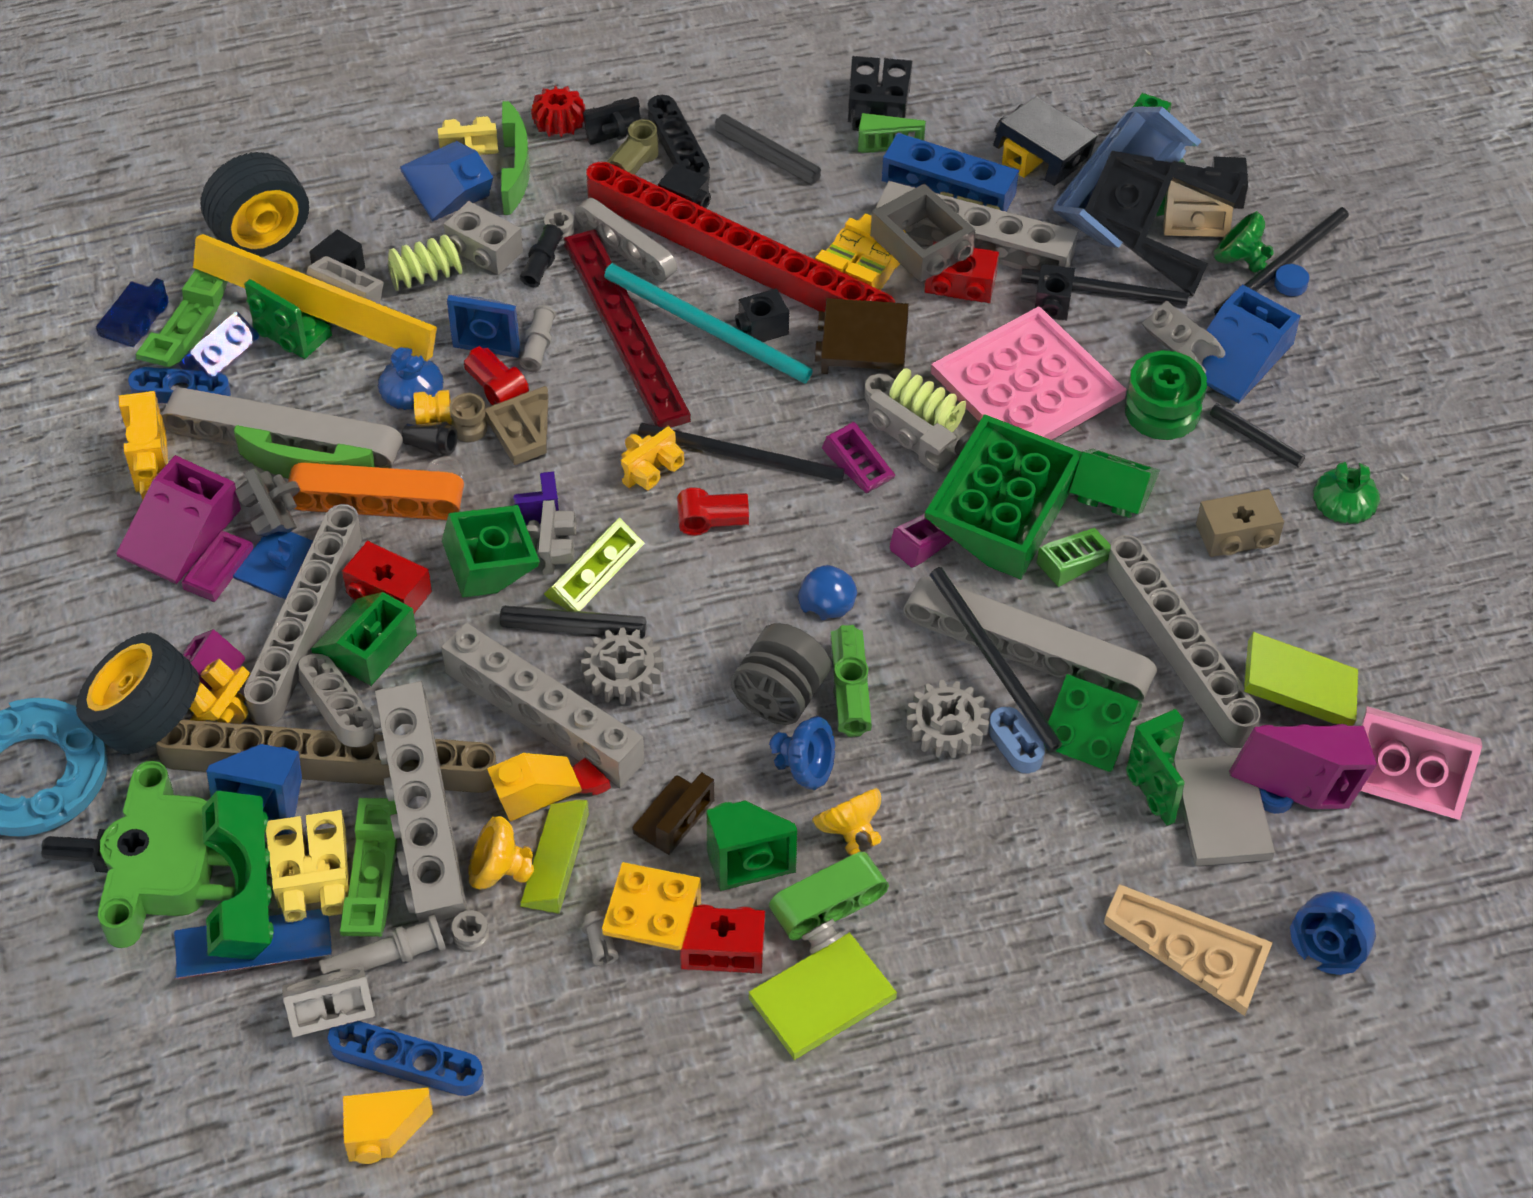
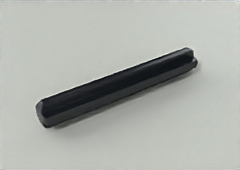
(768, 149)
(570, 621)

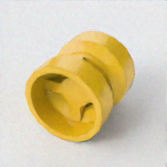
(432, 409)

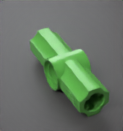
(850, 696)

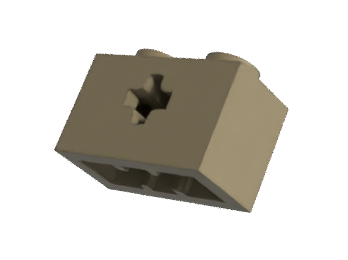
(1239, 523)

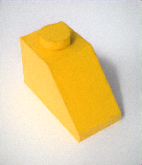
(532, 782)
(383, 1122)

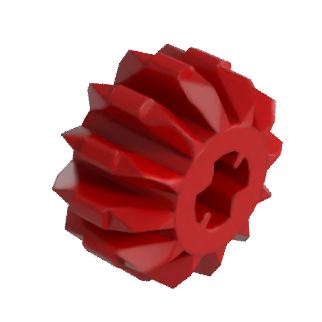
(558, 111)

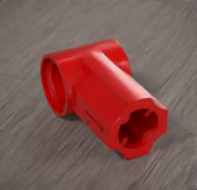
(494, 376)
(701, 511)

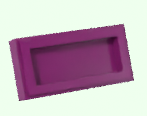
(217, 566)

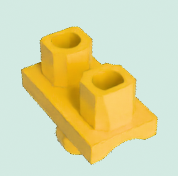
(648, 454)
(222, 701)

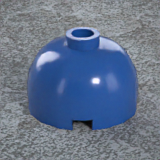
(1334, 932)

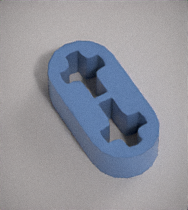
(1021, 736)

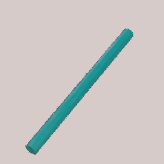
(708, 323)

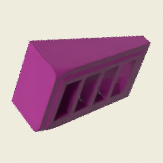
(852, 435)
(913, 549)

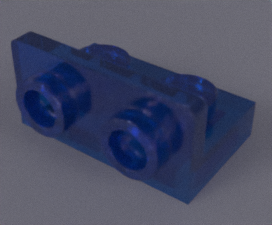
(133, 313)
(220, 346)

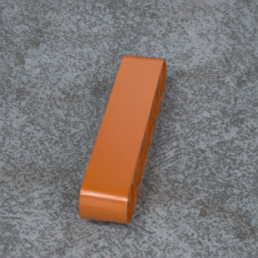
(377, 490)

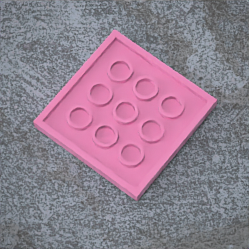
(1029, 377)

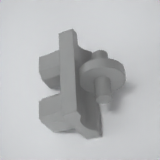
(545, 539)

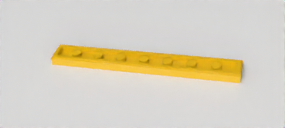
(316, 297)

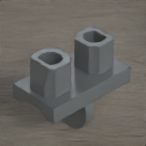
(274, 498)

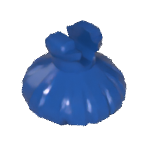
(408, 375)
(807, 752)

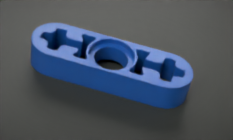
(156, 377)

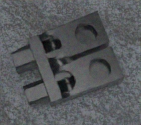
(870, 97)

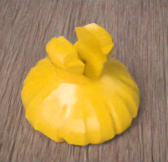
(852, 818)
(498, 856)

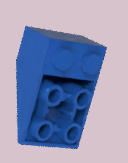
(1254, 338)

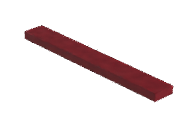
(627, 332)

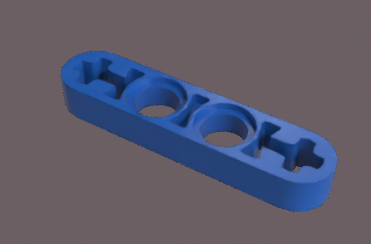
(408, 1051)

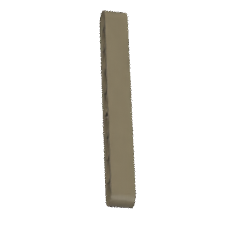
(344, 764)

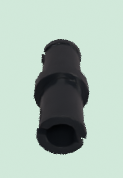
(541, 255)

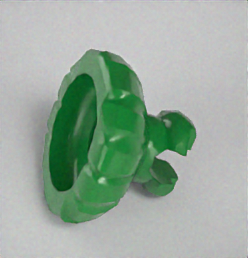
(1245, 243)
(1347, 494)

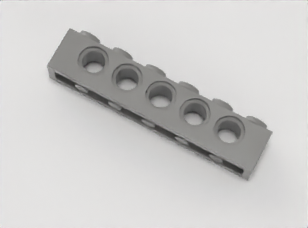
(1018, 239)
(543, 704)
(410, 706)

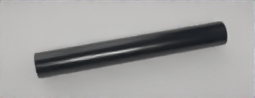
(1257, 435)

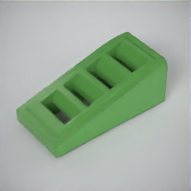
(879, 131)
(1063, 572)

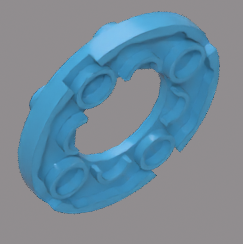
(83, 773)

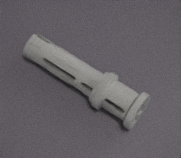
(402, 945)

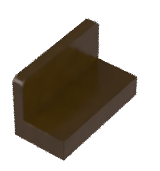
(675, 812)

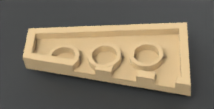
(1199, 948)

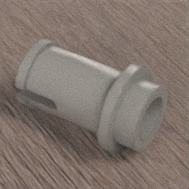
(599, 943)

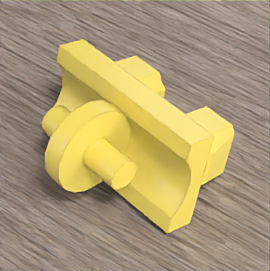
(479, 136)

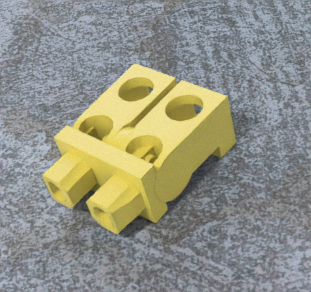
(312, 877)

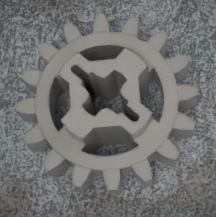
(622, 665)
(947, 719)

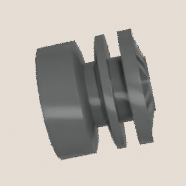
(781, 673)

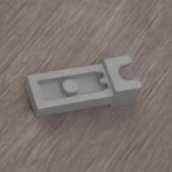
(1182, 334)
(912, 431)

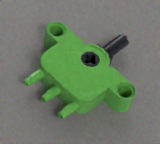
(149, 856)

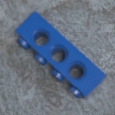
(950, 171)

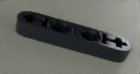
(676, 141)

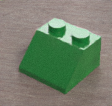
(1113, 482)
(488, 549)
(749, 844)

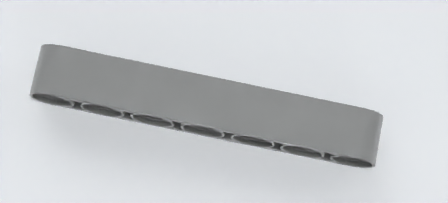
(216, 415)
(302, 615)
(1035, 641)
(1182, 641)

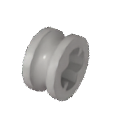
(562, 217)
(876, 382)
(822, 936)
(474, 942)

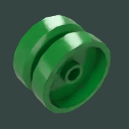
(1165, 395)

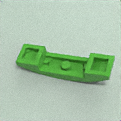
(514, 180)
(188, 323)
(277, 459)
(372, 869)

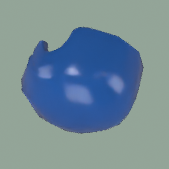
(827, 592)

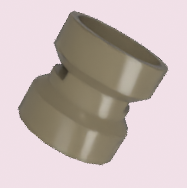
(468, 417)

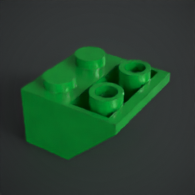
(369, 636)

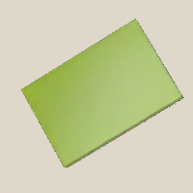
(1301, 680)
(822, 995)

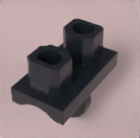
(611, 120)

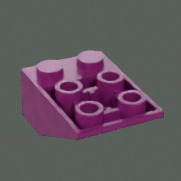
(179, 519)
(1307, 763)

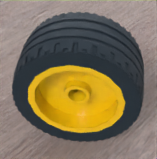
(255, 203)
(137, 693)

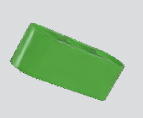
(828, 895)

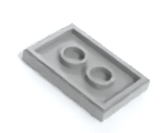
(1222, 813)

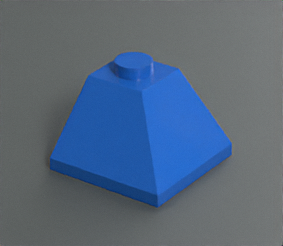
(448, 179)
(483, 324)
(261, 772)

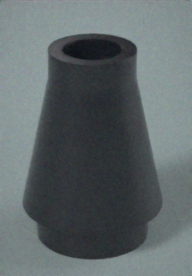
(432, 437)

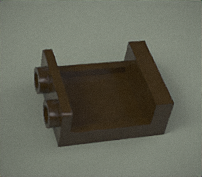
(862, 335)

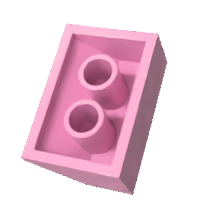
(1420, 762)

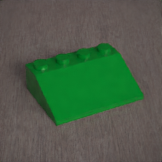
(1004, 494)

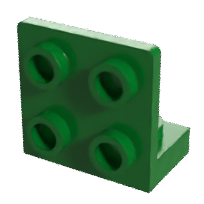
(284, 321)
(1092, 722)
(1152, 761)

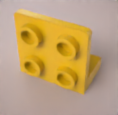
(651, 906)

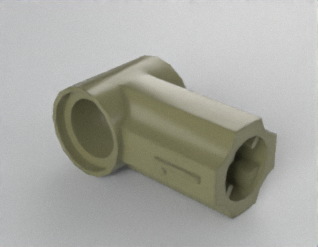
(638, 148)

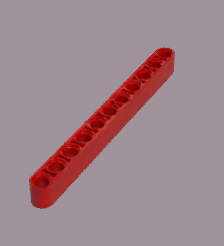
(723, 239)

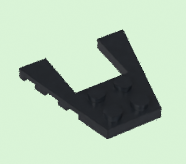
(1131, 196)

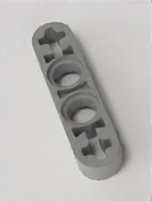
(626, 239)
(318, 675)

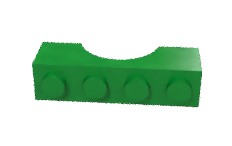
(236, 830)

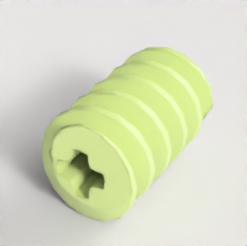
(423, 261)
(926, 403)

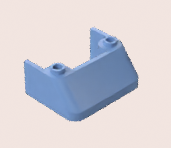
(1139, 132)

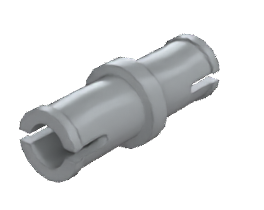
(537, 338)

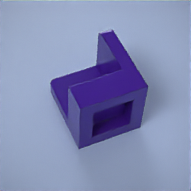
(532, 503)

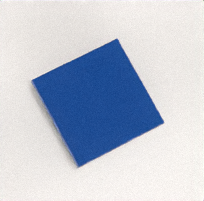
(274, 562)

